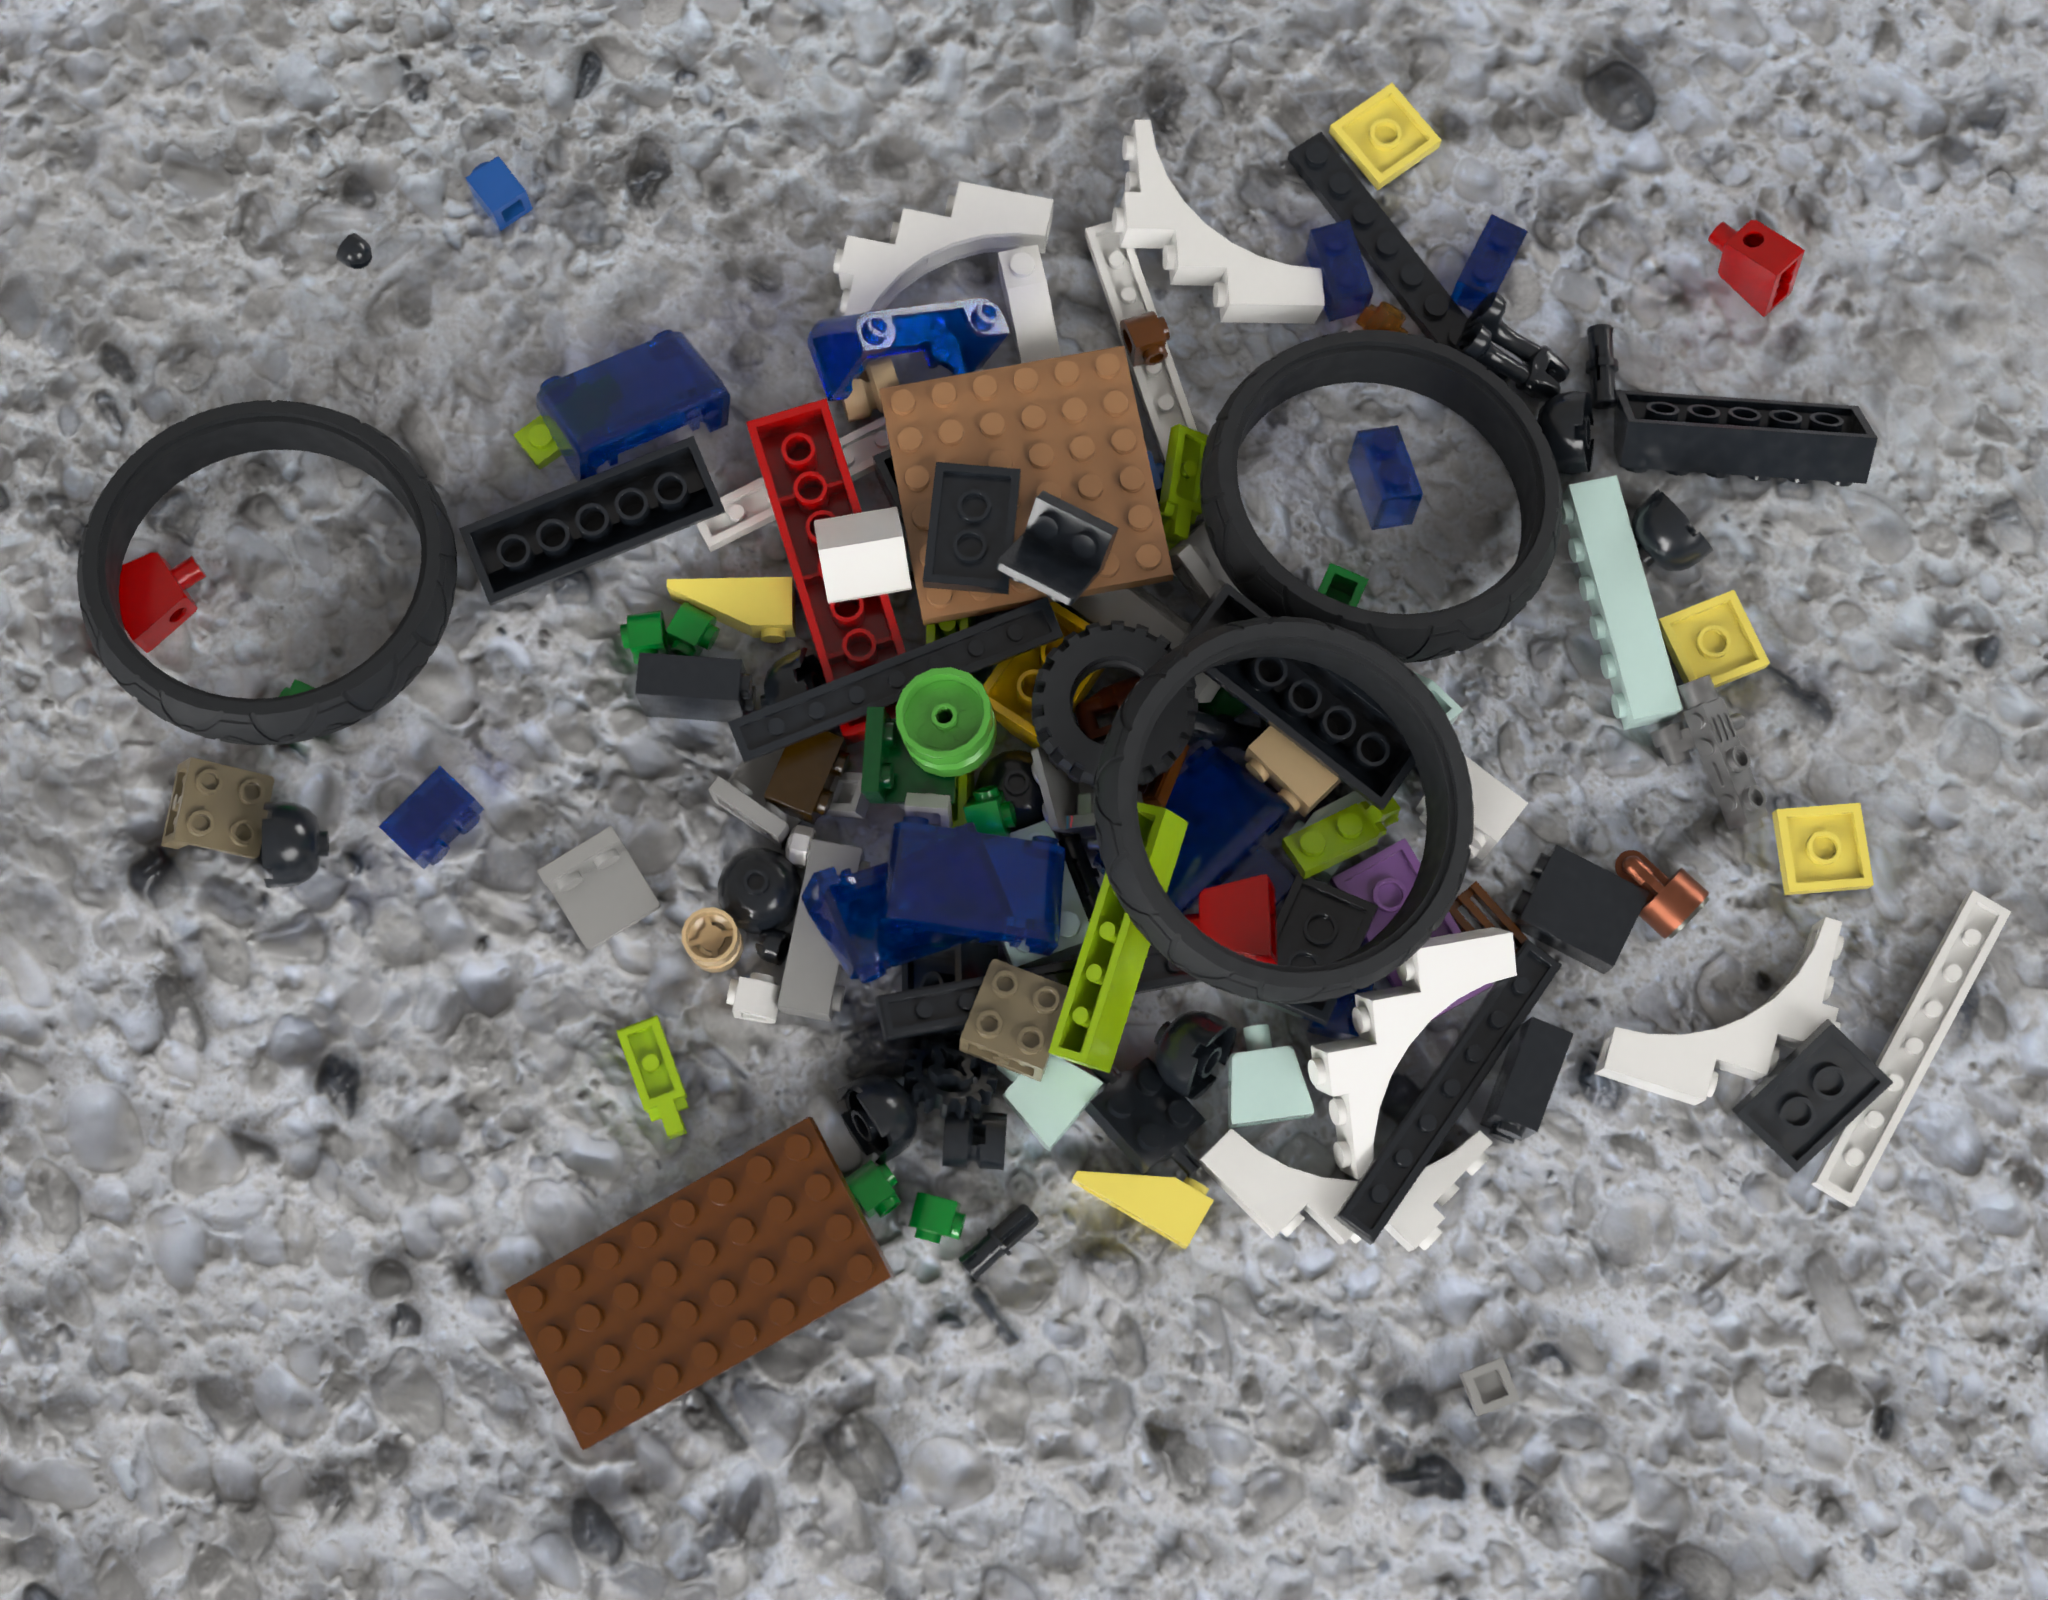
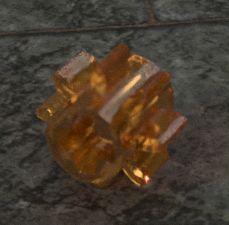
(1382, 318)

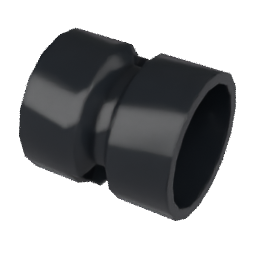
(958, 1140)

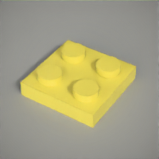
(1384, 136)
(1713, 641)
(1822, 848)

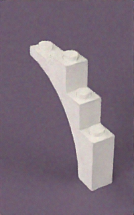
(974, 223)
(1196, 255)
(1388, 1022)
(1685, 1063)
(1277, 1193)

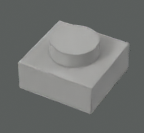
(848, 798)
(930, 806)
(1489, 1386)

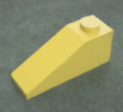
(751, 604)
(1157, 1202)

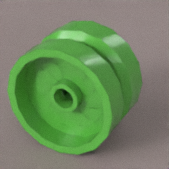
(945, 697)

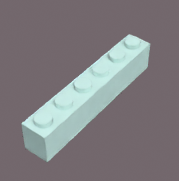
(1619, 603)

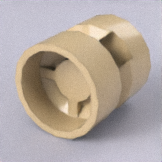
(866, 393)
(712, 939)

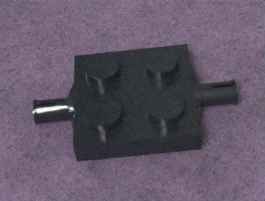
(1146, 1117)

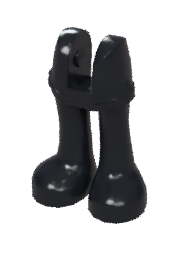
(1540, 366)

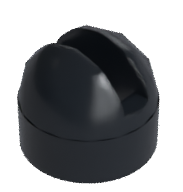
(354, 252)
(774, 947)

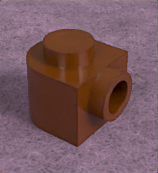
(1145, 338)

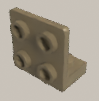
(217, 808)
(1014, 1019)

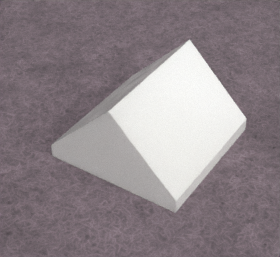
(862, 555)

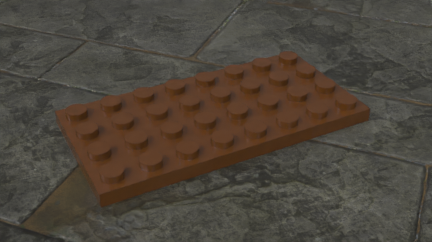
(698, 1283)

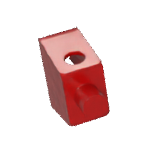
(1757, 263)
(156, 597)
(1241, 917)

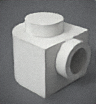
(754, 998)

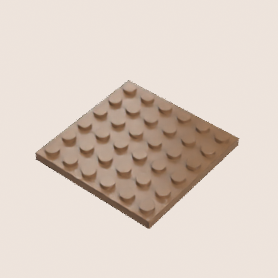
(1070, 433)

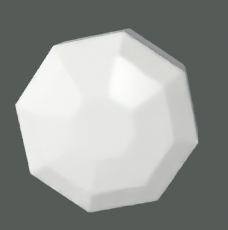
(799, 845)

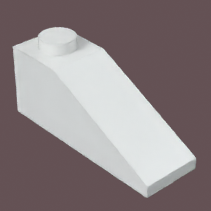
(1028, 304)

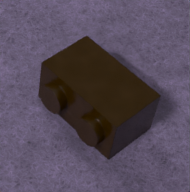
(806, 775)

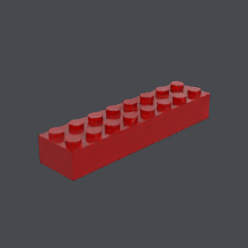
(808, 483)

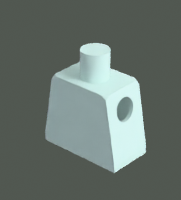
(1265, 1083)
(1055, 1102)

